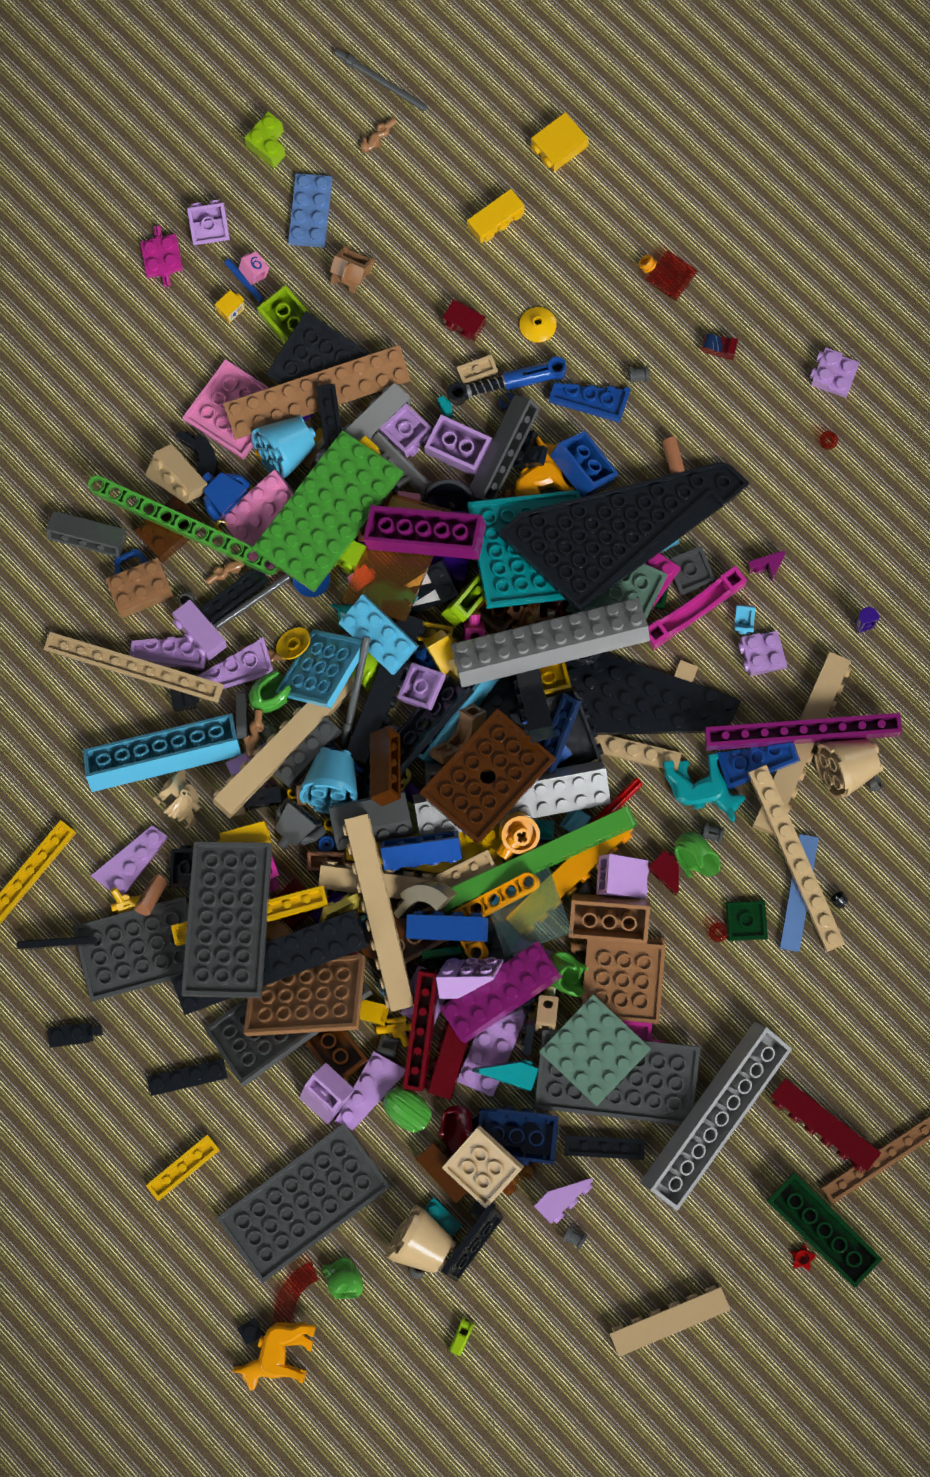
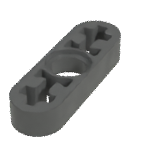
(241, 714)

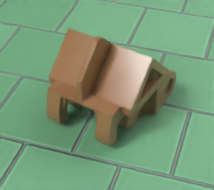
(350, 271)

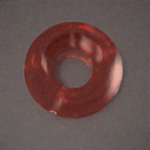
(831, 435)
(720, 926)

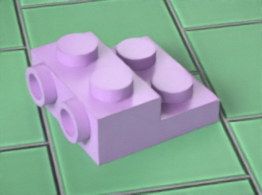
(208, 222)
(834, 372)
(406, 431)
(762, 653)
(421, 686)

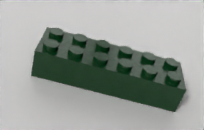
(823, 1230)

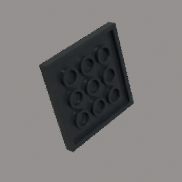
(312, 349)

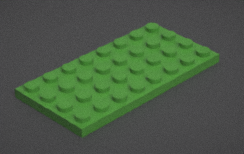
(327, 511)

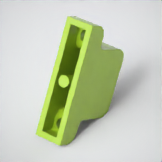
(465, 603)

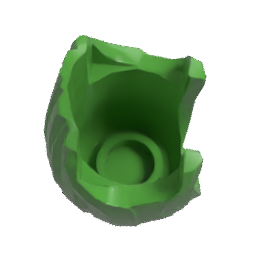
(264, 695)
(696, 854)
(571, 972)
(407, 1109)

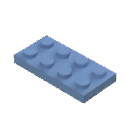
(310, 210)

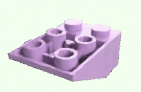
(463, 976)
(326, 1093)
(557, 1200)

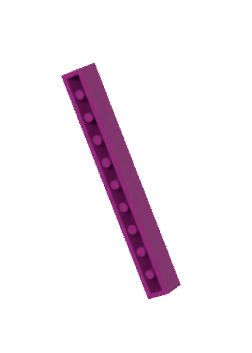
(802, 731)

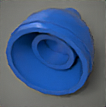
(423, 658)

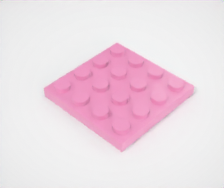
(208, 411)
(258, 510)

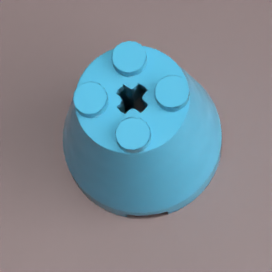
(284, 444)
(329, 780)

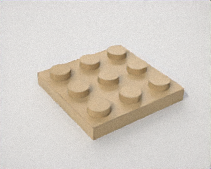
(482, 1167)

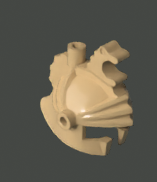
(179, 799)

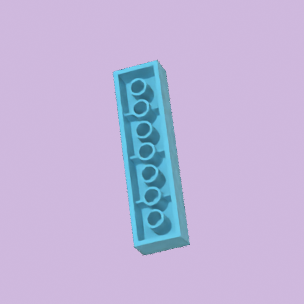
(161, 752)

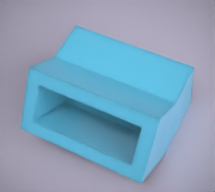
(575, 820)

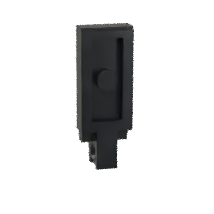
(73, 1034)

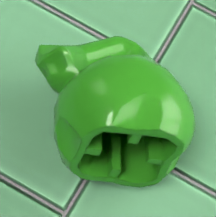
(344, 1279)

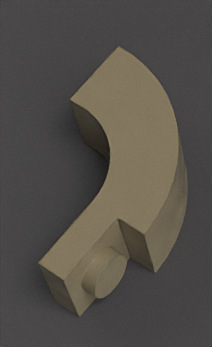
(431, 892)

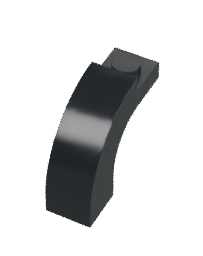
(200, 445)

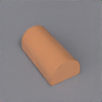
(672, 455)
(316, 858)
(150, 895)

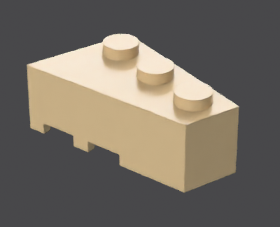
(175, 474)

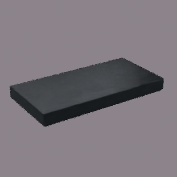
(472, 1243)

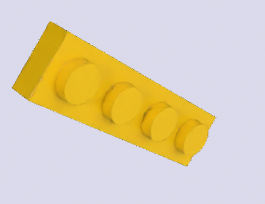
(182, 1168)

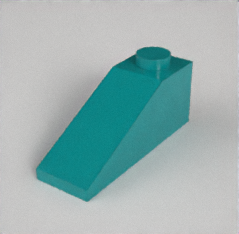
(514, 1073)

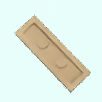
(467, 869)

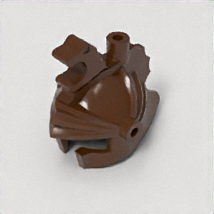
(530, 615)

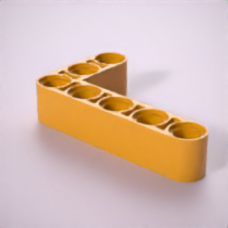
(488, 908)

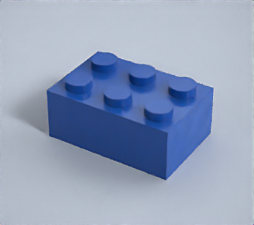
(584, 464)

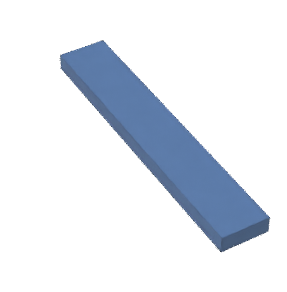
(796, 907)

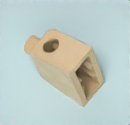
(547, 1017)

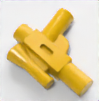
(123, 902)
(397, 1028)

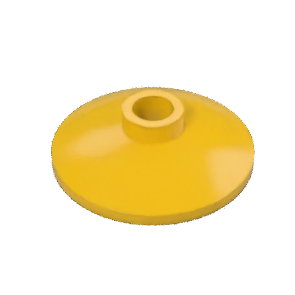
(535, 332)
(293, 643)

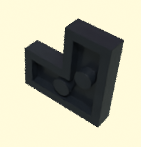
(530, 454)
(529, 1027)

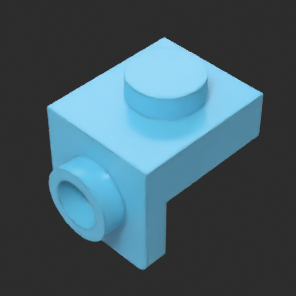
(744, 619)

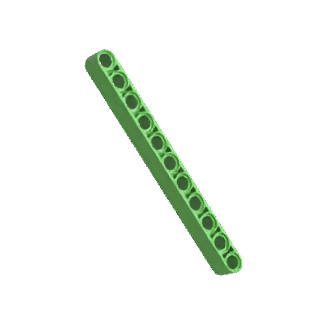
(173, 524)
(544, 856)

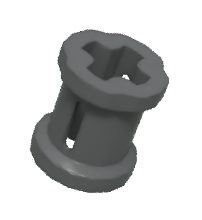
(639, 374)
(706, 835)
(574, 1237)

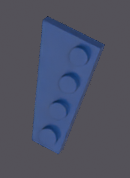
(738, 763)

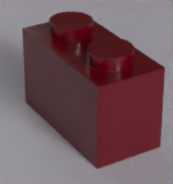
(463, 320)

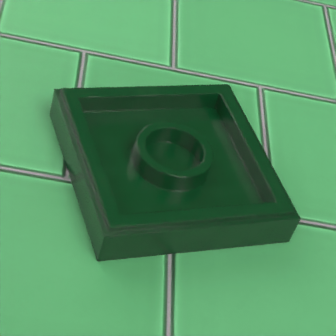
(746, 920)
(436, 958)

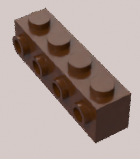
(385, 766)

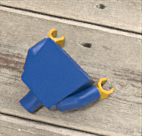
(223, 494)

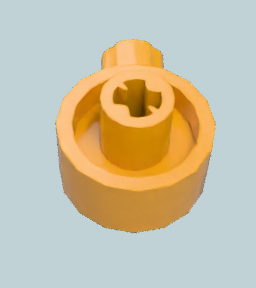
(517, 843)

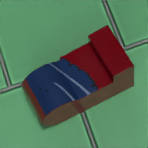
(719, 346)

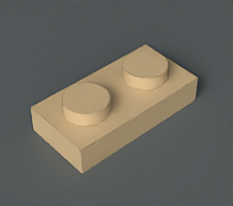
(477, 370)

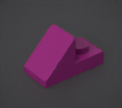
(771, 562)

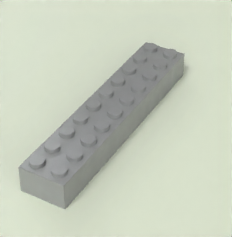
(550, 642)
(553, 793)
(716, 1115)

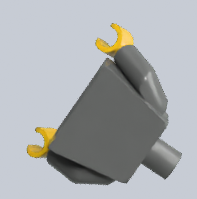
(297, 824)

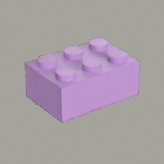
(457, 445)

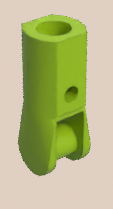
(460, 1340)

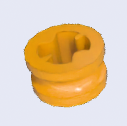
(647, 263)

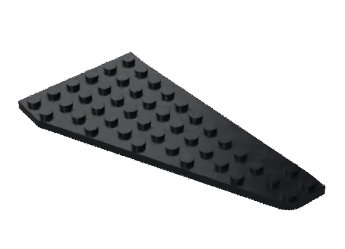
(606, 536)
(632, 699)

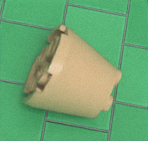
(847, 765)
(420, 1242)

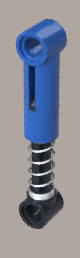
(509, 380)

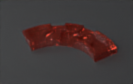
(291, 1291)

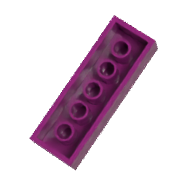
(424, 532)
(512, 986)

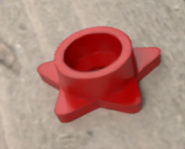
(804, 1263)

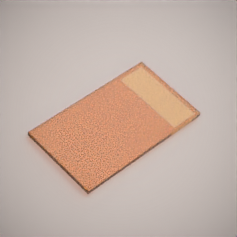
(391, 577)

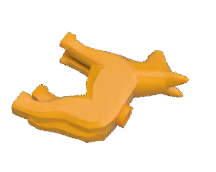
(541, 477)
(273, 1353)

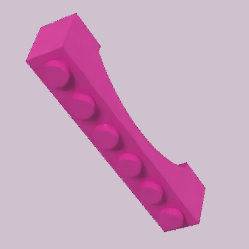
(711, 597)

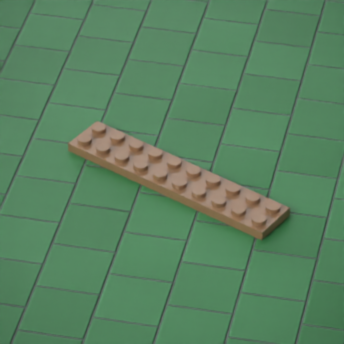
(300, 398)

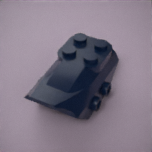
(522, 1133)

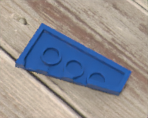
(600, 402)

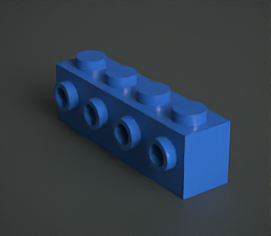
(421, 850)
(447, 927)

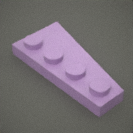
(168, 652)
(242, 667)
(131, 861)
(375, 1080)

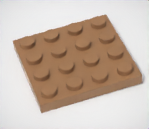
(626, 978)

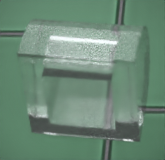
(268, 730)

